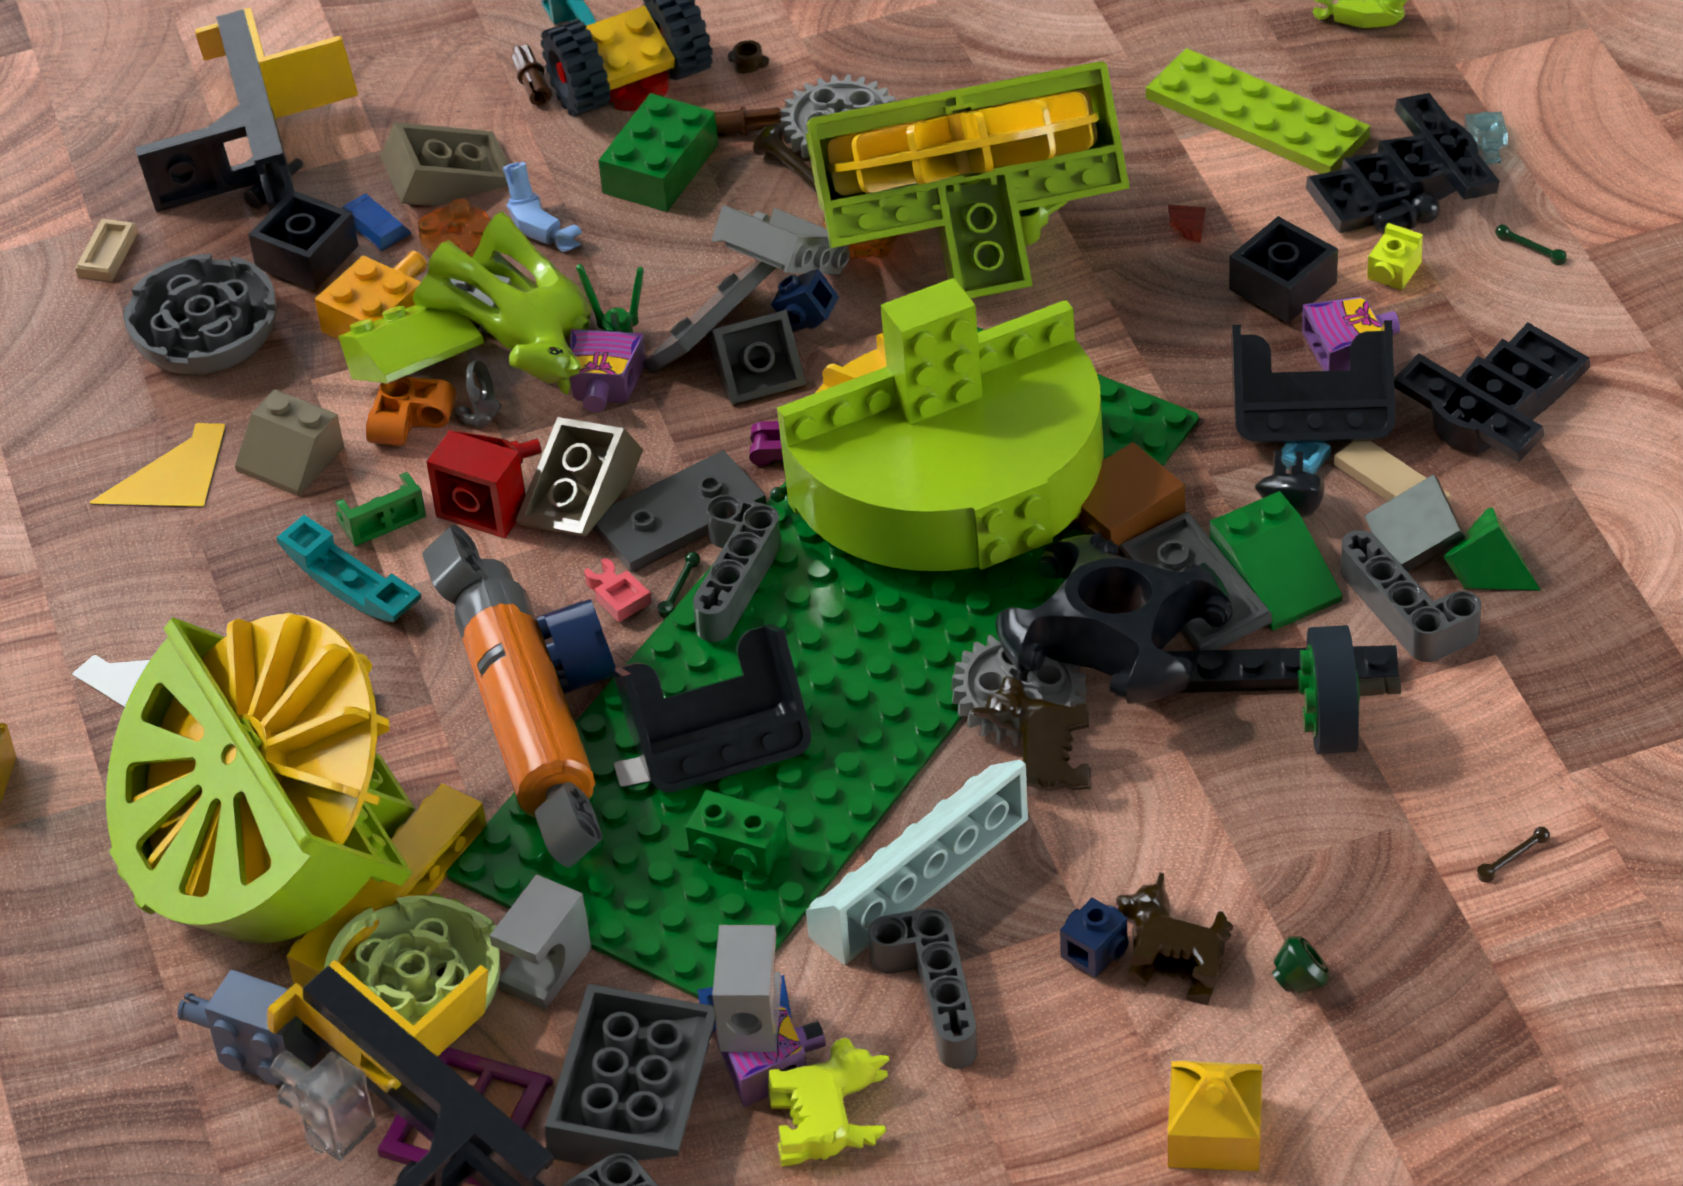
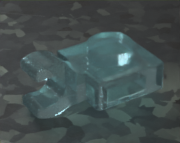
(1489, 133)

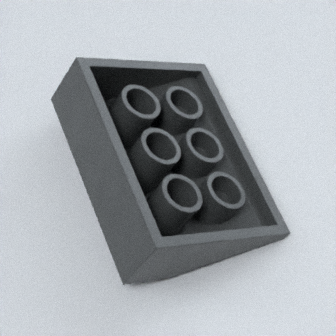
(628, 1076)

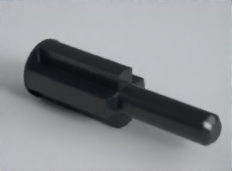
(255, 195)

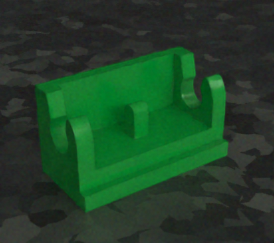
(382, 513)

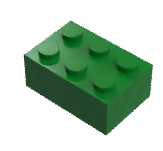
(658, 152)

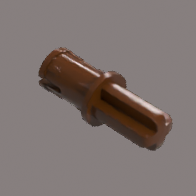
(531, 74)
(746, 120)

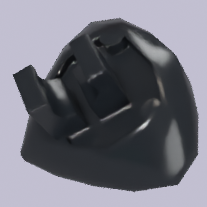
(1299, 487)

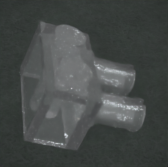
(330, 1100)

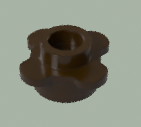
(748, 57)

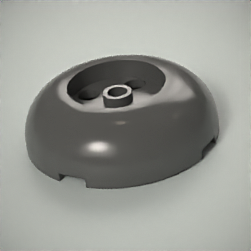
(201, 314)

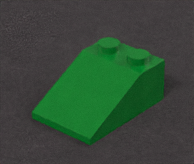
(1276, 558)

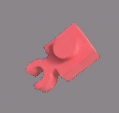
(617, 594)

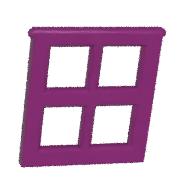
(536, 1084)

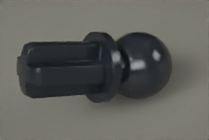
(1422, 208)

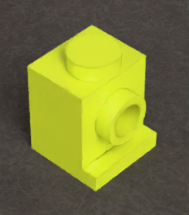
(1395, 257)

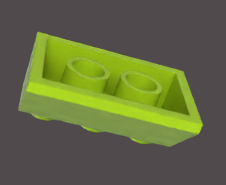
(405, 342)

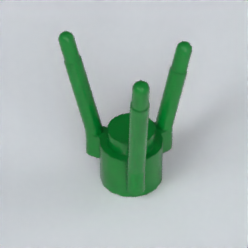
(616, 318)

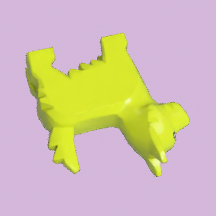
(817, 1103)

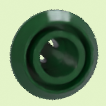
(1299, 966)

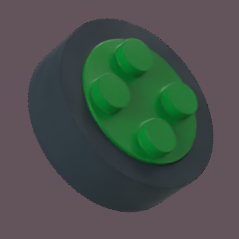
(1333, 689)

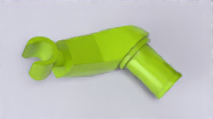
(1362, 12)

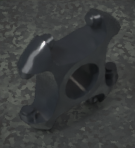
(1113, 617)

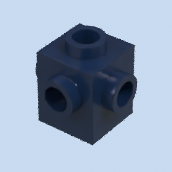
(806, 298)
(1094, 937)

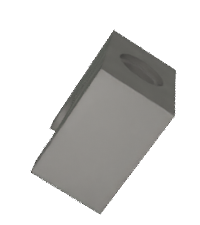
(548, 941)
(746, 988)

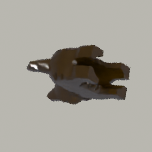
(1044, 732)
(1172, 944)

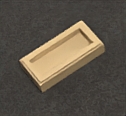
(106, 250)

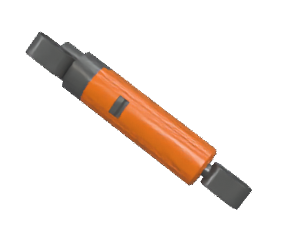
(519, 693)

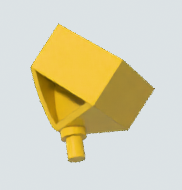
(1215, 1115)

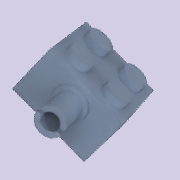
(240, 1025)

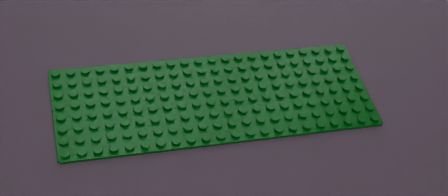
(876, 687)

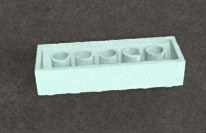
(921, 859)

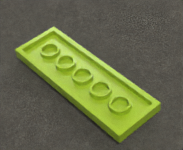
(1257, 112)

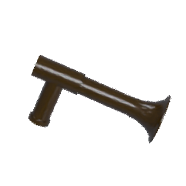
(771, 142)

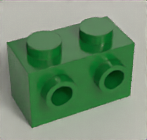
(736, 833)

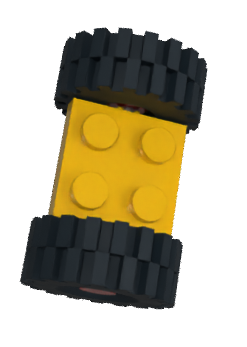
(624, 49)

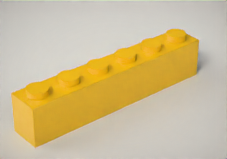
(428, 845)

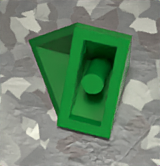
(1490, 557)

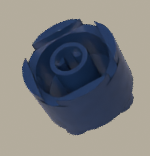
(577, 645)

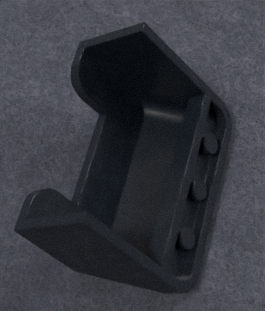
(1314, 404)
(719, 725)

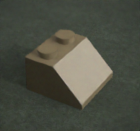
(289, 442)

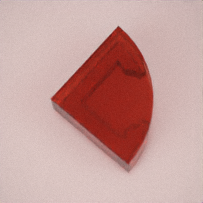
(1187, 220)

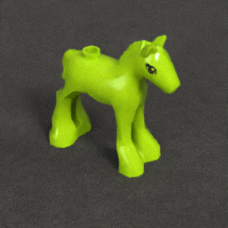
(530, 318)

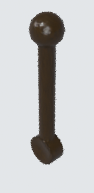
(1486, 871)

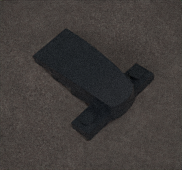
(1433, 161)
(1498, 394)

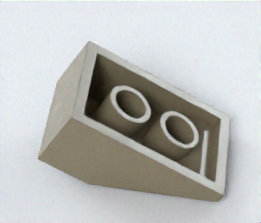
(442, 163)
(579, 476)

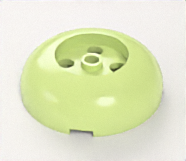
(412, 945)

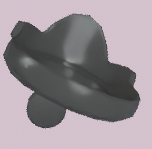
(484, 405)

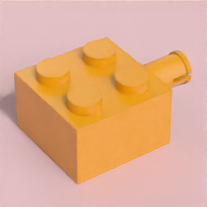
(367, 292)

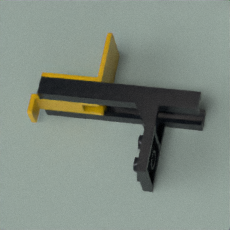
(267, 88)
(404, 1071)

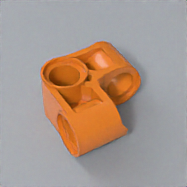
(406, 405)

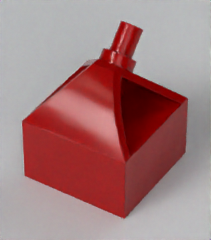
(479, 480)

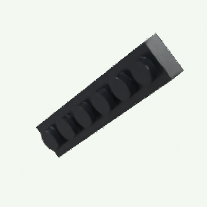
(1272, 668)

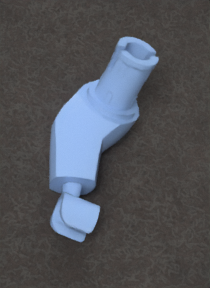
(528, 215)

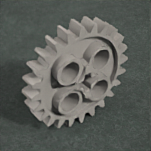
(823, 100)
(983, 672)

